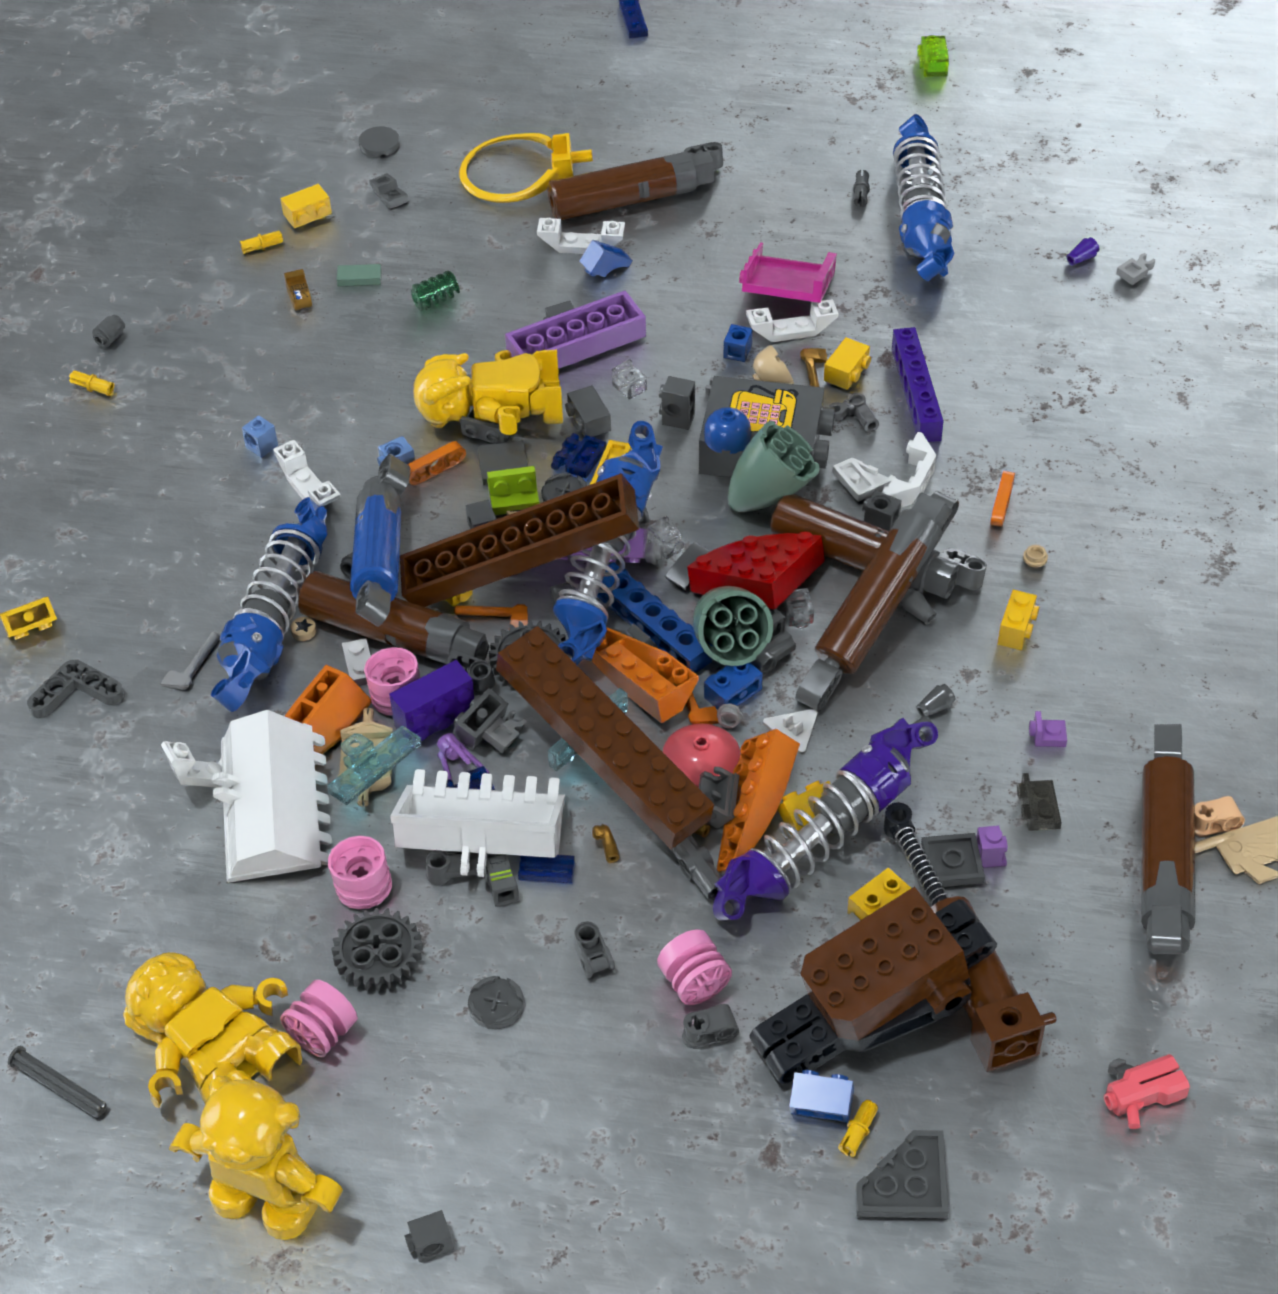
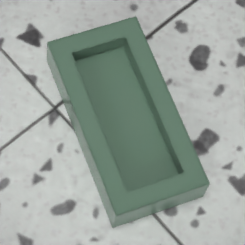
(359, 275)

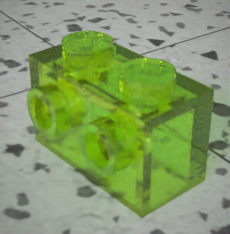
(933, 56)

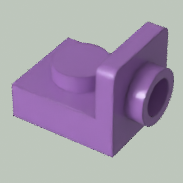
(1048, 732)

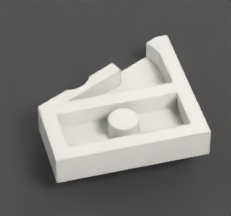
(860, 479)

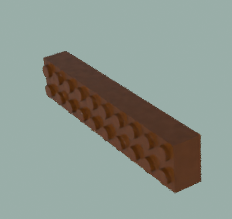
(519, 541)
(605, 737)

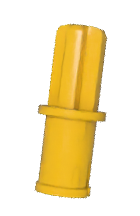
(261, 241)
(91, 382)
(858, 1128)

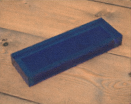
(633, 18)

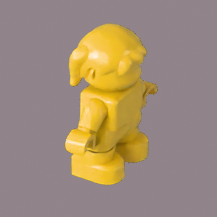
(497, 390)
(203, 1026)
(255, 1157)

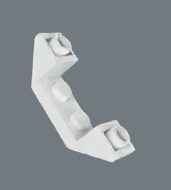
(577, 243)
(800, 327)
(924, 458)
(301, 478)
(187, 769)

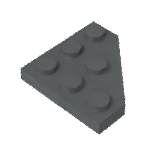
(907, 1180)

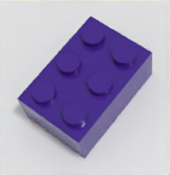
(433, 700)

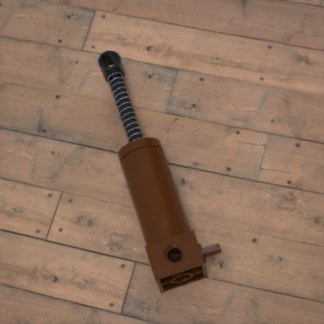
(1003, 1022)

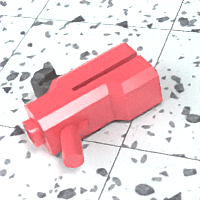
(1143, 1086)

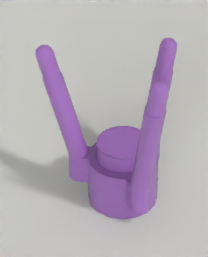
(452, 749)

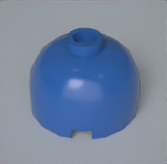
(727, 430)

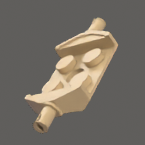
(376, 733)

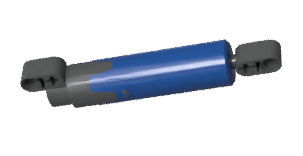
(378, 540)

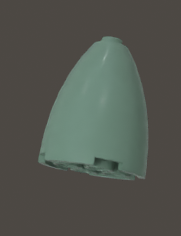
(771, 467)
(733, 623)

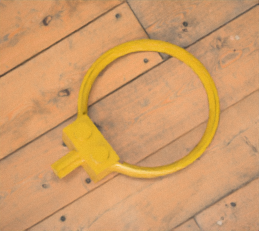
(562, 166)

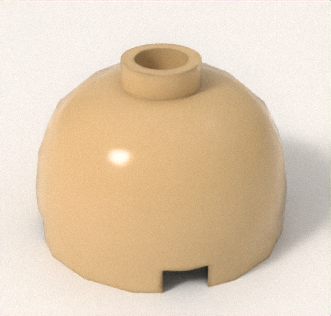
(771, 368)

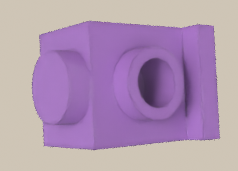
(992, 846)

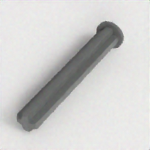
(56, 1081)

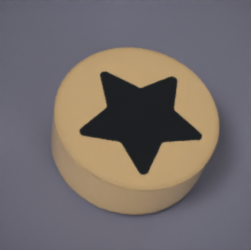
(303, 628)

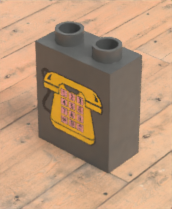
(764, 402)

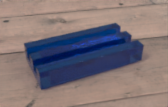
(547, 864)

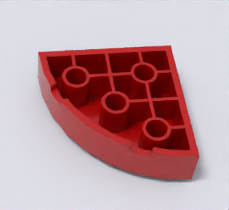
(764, 565)

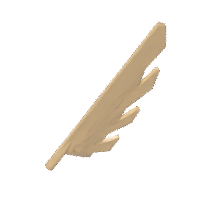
(1248, 849)

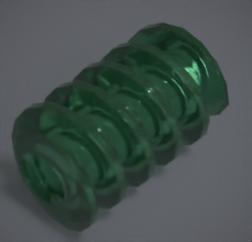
(434, 288)

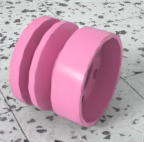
(386, 673)
(360, 872)
(694, 967)
(319, 1018)

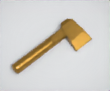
(810, 356)

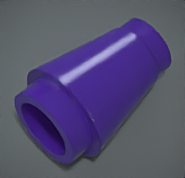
(1083, 251)

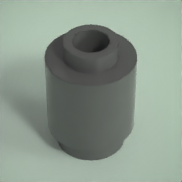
(108, 330)

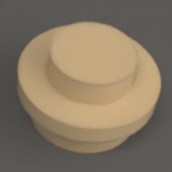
(1035, 556)

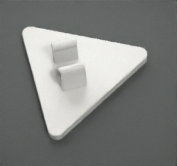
(795, 725)

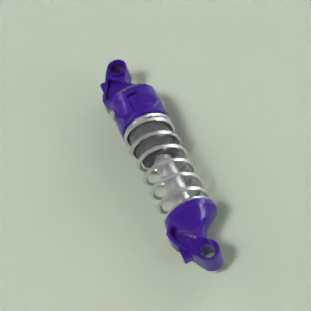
(858, 793)

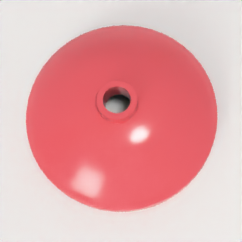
(718, 750)

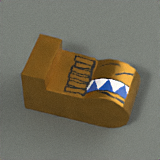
(298, 289)

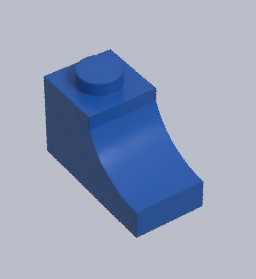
(603, 258)

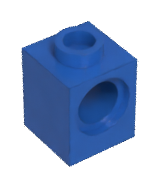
(737, 343)

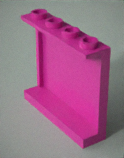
(787, 277)

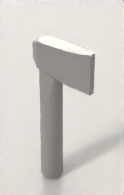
(182, 681)

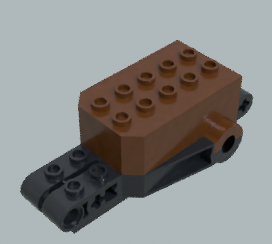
(876, 983)

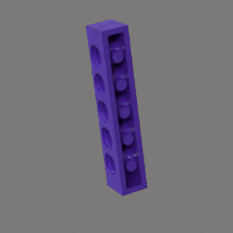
(917, 384)

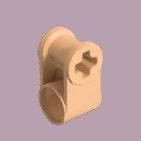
(1218, 815)

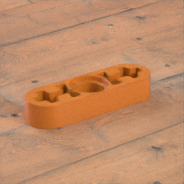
(447, 457)
(1002, 498)

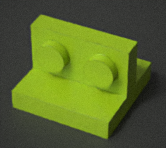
(512, 489)

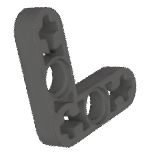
(70, 682)

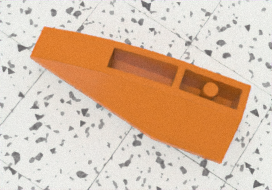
(646, 674)
(330, 705)
(763, 778)

